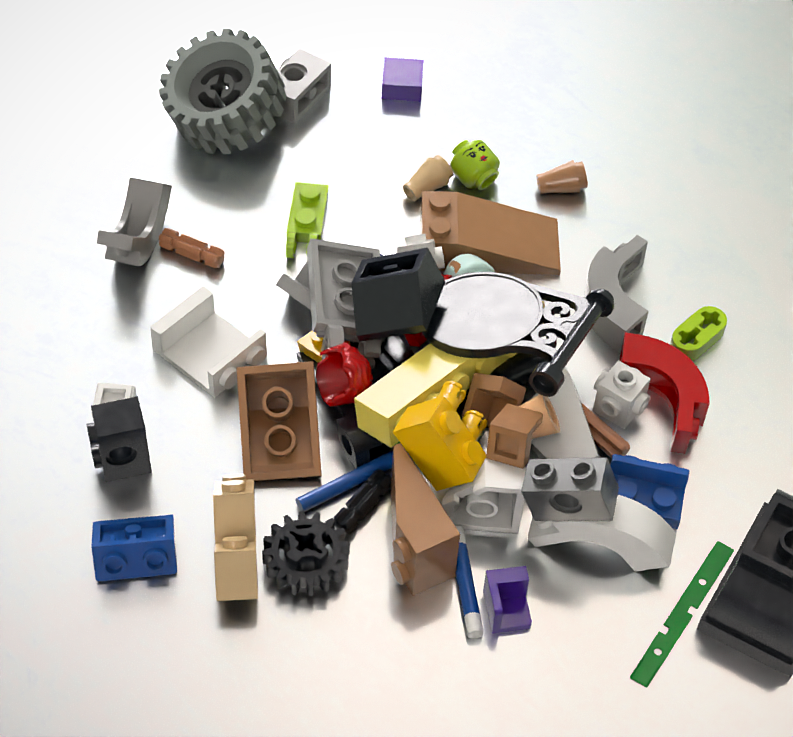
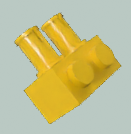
(441, 441)

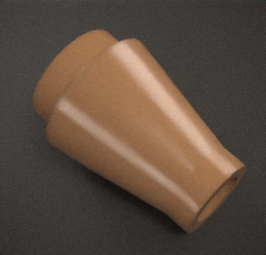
(563, 179)

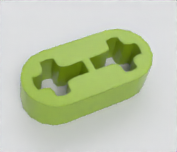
(692, 329)

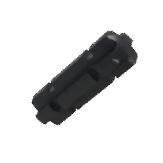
(363, 501)

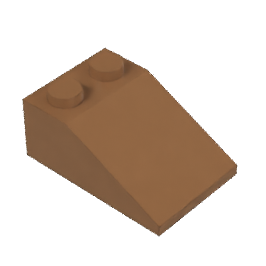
(279, 421)
(422, 531)

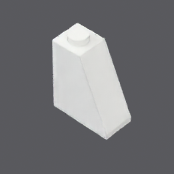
(575, 435)

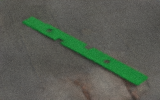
(679, 616)

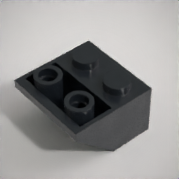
(395, 294)

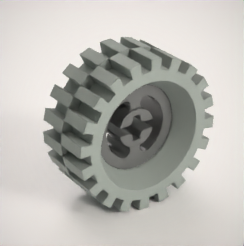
(197, 89)

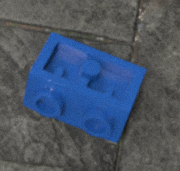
(652, 484)
(134, 547)

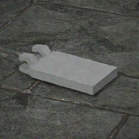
(330, 279)

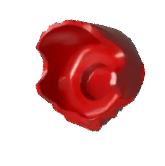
(342, 374)

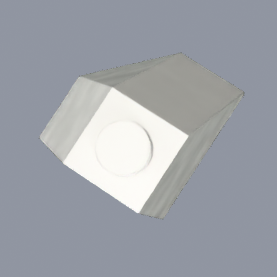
(491, 500)

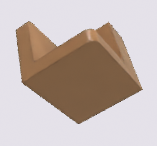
(490, 395)
(512, 435)

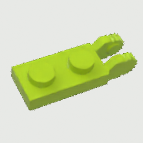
(306, 215)

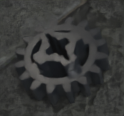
(306, 553)

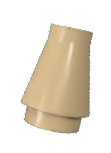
(428, 177)

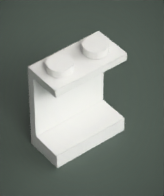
(205, 343)

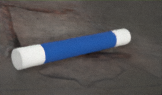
(467, 590)

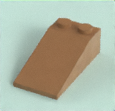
(497, 233)

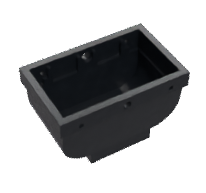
(756, 593)

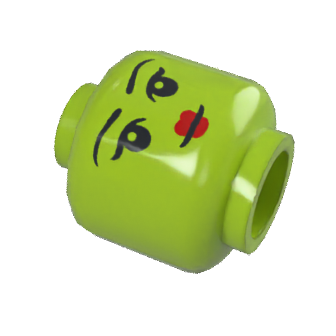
(475, 164)

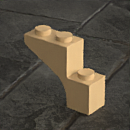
(235, 538)

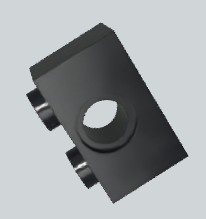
(119, 439)

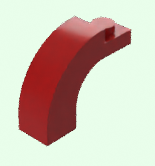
(672, 378)

